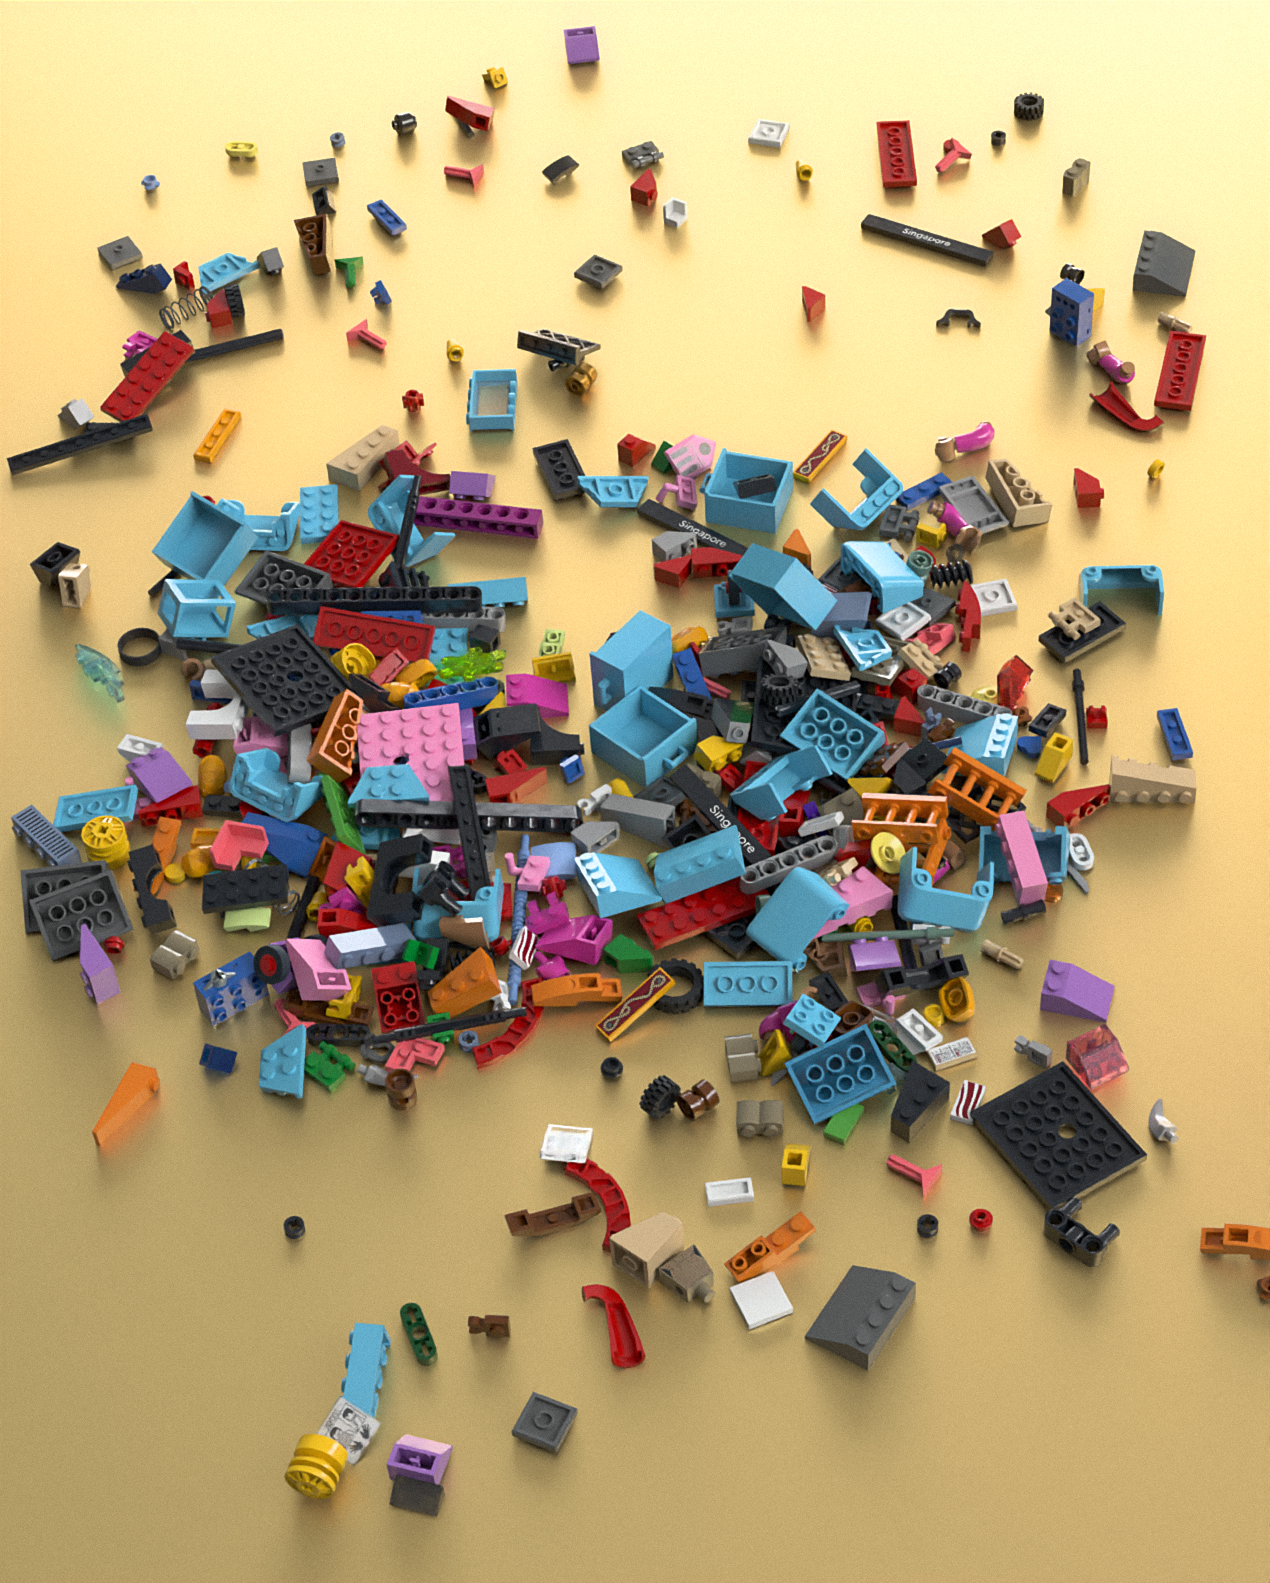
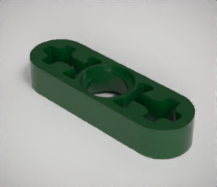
(891, 1038)
(417, 1343)

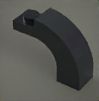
(431, 977)

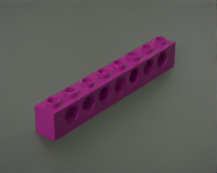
(479, 517)

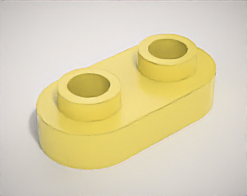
(241, 149)

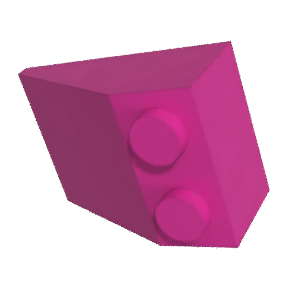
(547, 694)

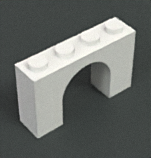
(219, 723)
(448, 836)

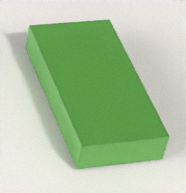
(843, 1123)

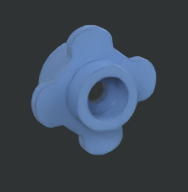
(150, 182)

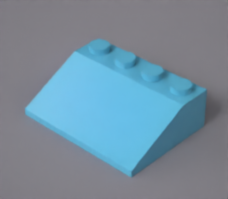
(840, 734)
(989, 741)
(699, 864)
(615, 883)

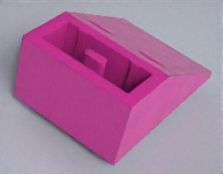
(578, 939)

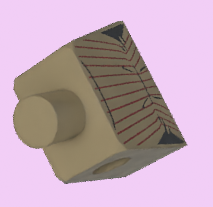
(688, 1276)

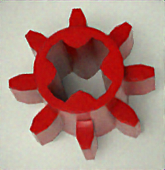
(413, 400)
(553, 884)

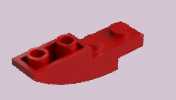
(969, 616)

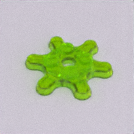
(472, 664)

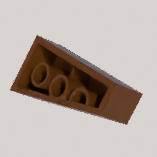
(316, 240)

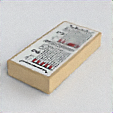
(951, 1053)

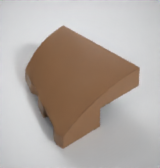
(465, 931)
(827, 957)

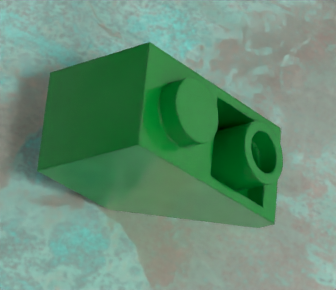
(627, 956)

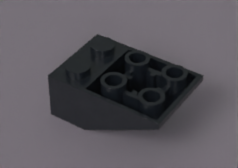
(505, 728)

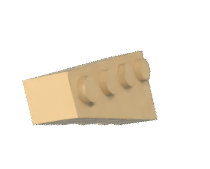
(361, 460)
(1015, 494)
(1150, 782)

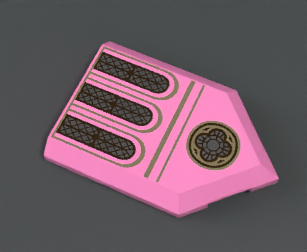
(691, 456)

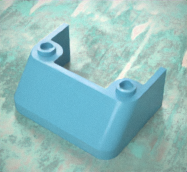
(879, 487)
(388, 513)
(1122, 577)
(777, 780)
(486, 905)
(940, 907)

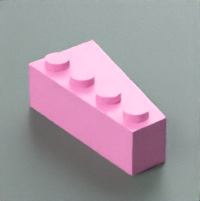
(1021, 858)
(863, 894)

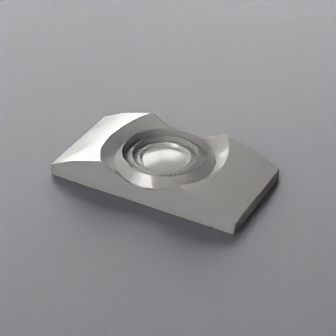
(973, 504)

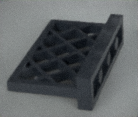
(555, 345)
(955, 825)

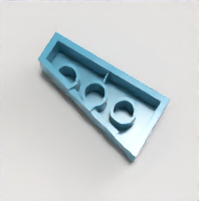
(364, 1365)

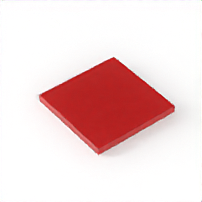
(352, 553)

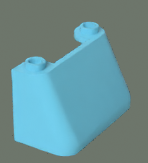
(273, 532)
(884, 571)
(262, 785)
(1051, 847)
(796, 916)

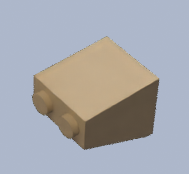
(647, 1247)

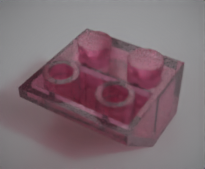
(1097, 1056)

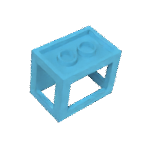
(191, 606)

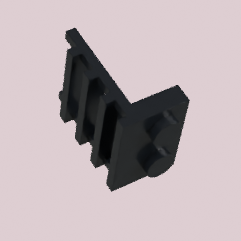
(398, 577)

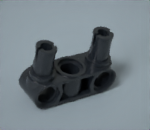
(437, 884)
(1074, 1237)

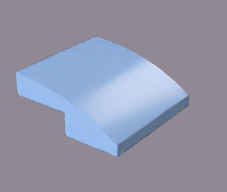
(561, 858)

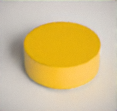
(1156, 468)
(175, 873)
(934, 1014)

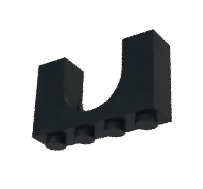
(392, 859)

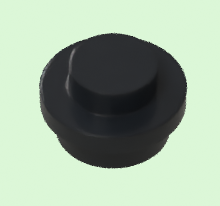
(611, 1068)

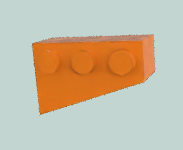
(466, 985)

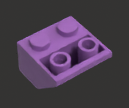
(581, 45)
(419, 1459)

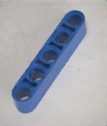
(466, 694)

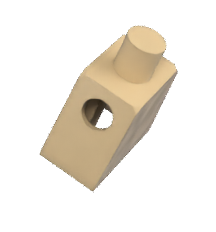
(74, 584)

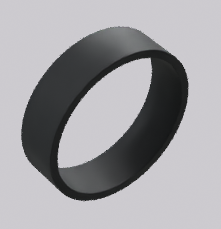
(134, 634)

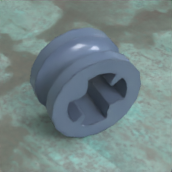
(337, 139)
(468, 1035)

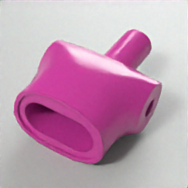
(550, 968)

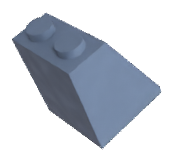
(848, 612)

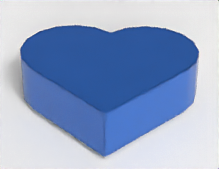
(1030, 746)

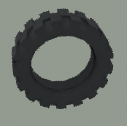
(688, 1000)

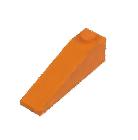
(131, 1094)

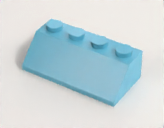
(501, 591)

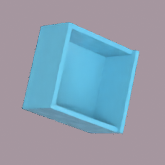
(754, 512)
(205, 540)
(782, 586)
(631, 658)
(643, 737)

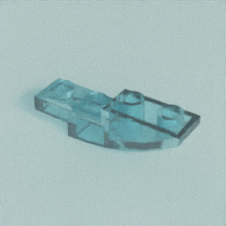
(101, 669)

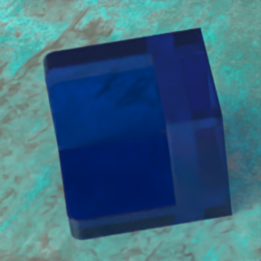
(218, 1058)

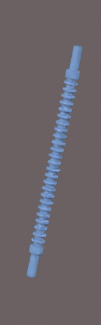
(518, 921)

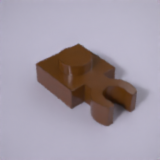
(941, 731)
(494, 1325)

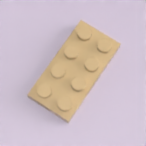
(823, 657)

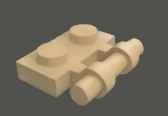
(1076, 613)
(920, 658)
(838, 871)

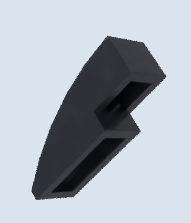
(372, 694)

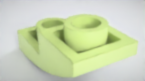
(552, 642)
(251, 918)

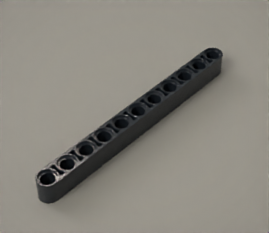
(424, 599)
(491, 815)

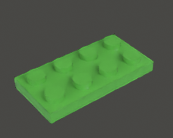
(342, 815)

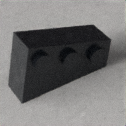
(918, 1101)

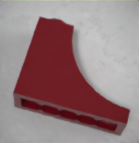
(398, 463)

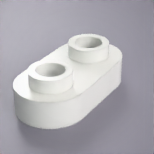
(1081, 855)

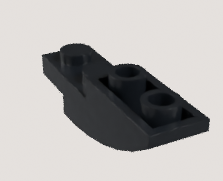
(685, 701)

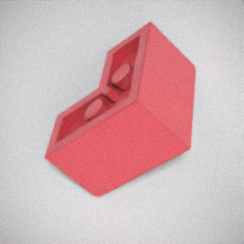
(237, 840)

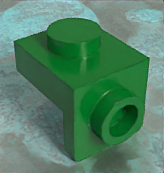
(420, 953)
(442, 1037)

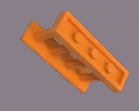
(982, 775)
(901, 806)
(932, 859)

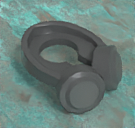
(369, 1054)

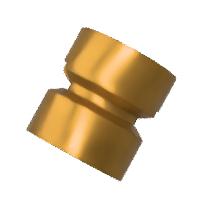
(581, 379)

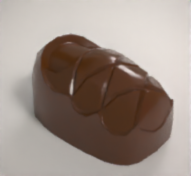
(852, 1016)

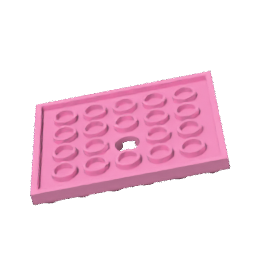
(424, 735)

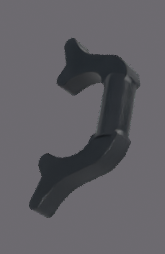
(959, 312)

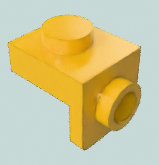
(497, 76)

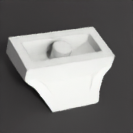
(136, 747)
(917, 1032)

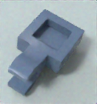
(931, 722)

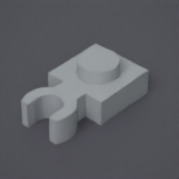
(736, 626)
(1035, 1052)

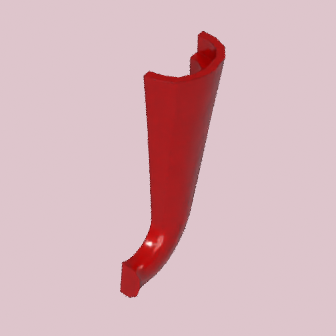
(1117, 405)
(624, 1338)

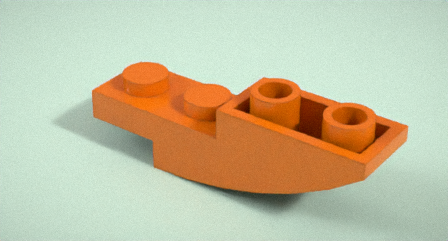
(165, 843)
(575, 988)
(1237, 1240)
(772, 1250)

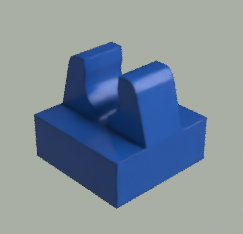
(381, 293)
(571, 768)

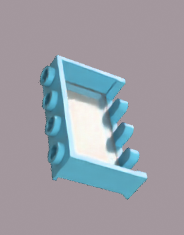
(492, 399)

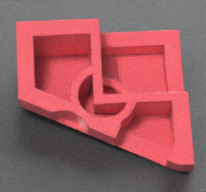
(935, 636)

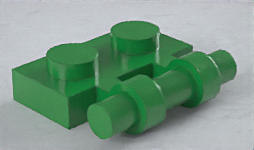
(322, 1071)

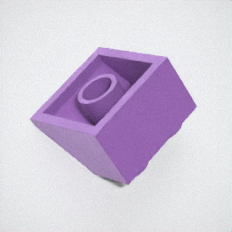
(471, 484)

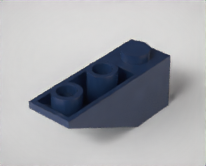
(147, 280)

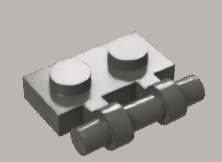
(642, 154)
(893, 521)

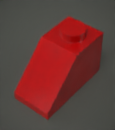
(644, 189)
(1003, 234)
(218, 311)
(633, 449)
(1087, 489)
(907, 684)
(859, 850)

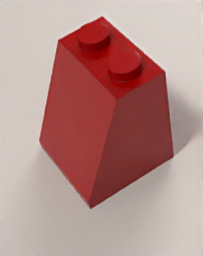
(341, 858)

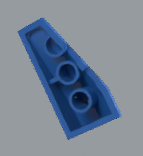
(289, 842)

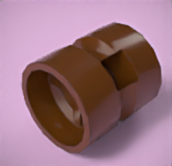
(401, 1089)
(697, 1100)

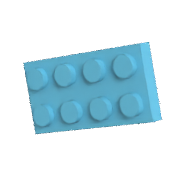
(318, 512)
(448, 643)
(78, 809)
(747, 984)

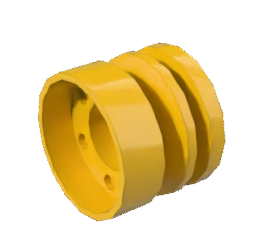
(354, 659)
(106, 840)
(316, 1466)

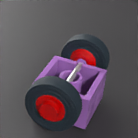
(274, 965)

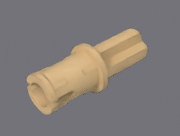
(1174, 323)
(1001, 954)

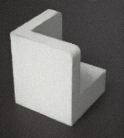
(675, 212)

